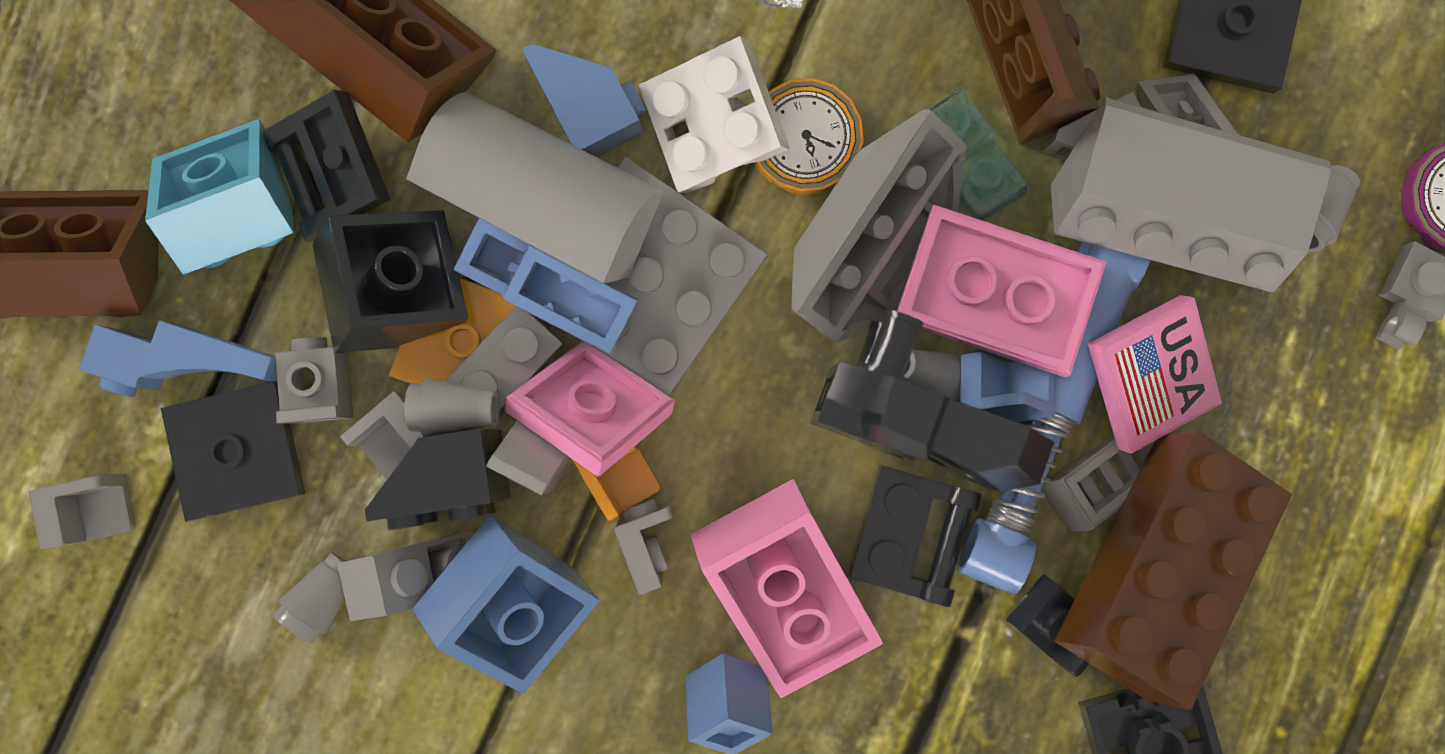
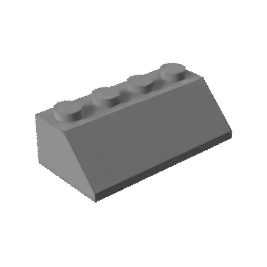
(1189, 196)

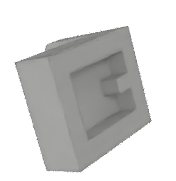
(641, 554)

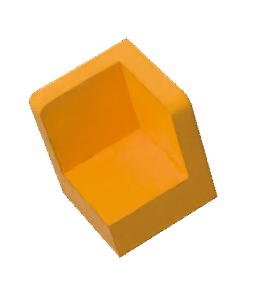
(621, 485)

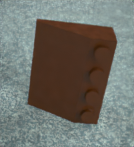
(1036, 64)

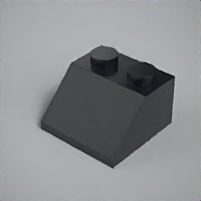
(387, 278)

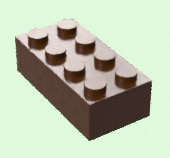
(1174, 569)

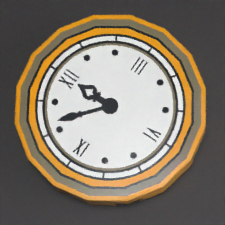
(821, 135)

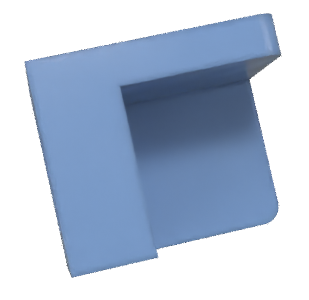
(1006, 388)
(728, 705)

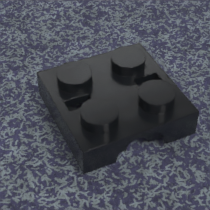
(1147, 726)

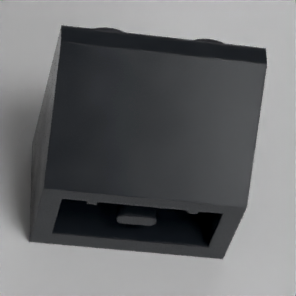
(442, 475)

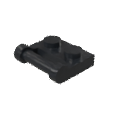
(336, 156)
(895, 531)

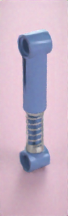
(999, 547)

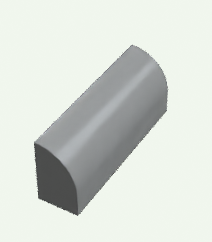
(535, 187)

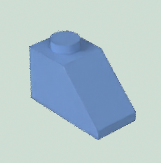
(587, 99)

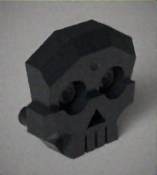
(912, 422)

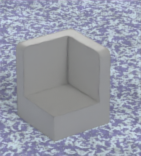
(383, 434)
(82, 510)

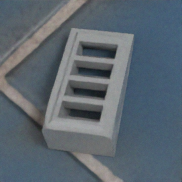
(1077, 496)

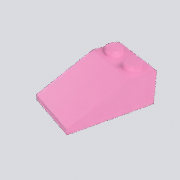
(785, 589)

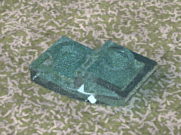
(987, 174)

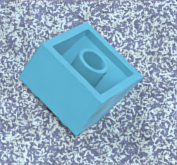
(218, 198)

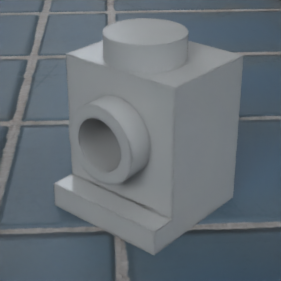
(330, 393)

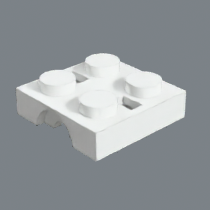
(719, 125)

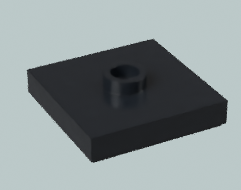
(1234, 41)
(231, 452)

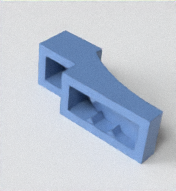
(546, 286)
(134, 362)

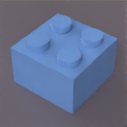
(505, 605)

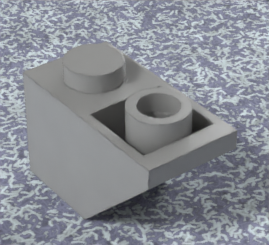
(396, 577)

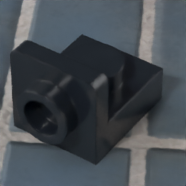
(1040, 619)

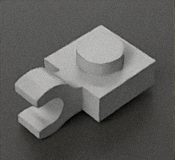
(1417, 292)

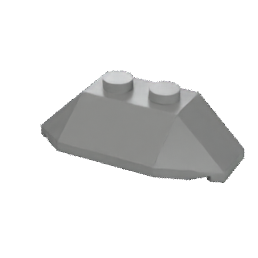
(871, 224)

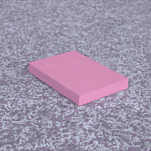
(1001, 291)

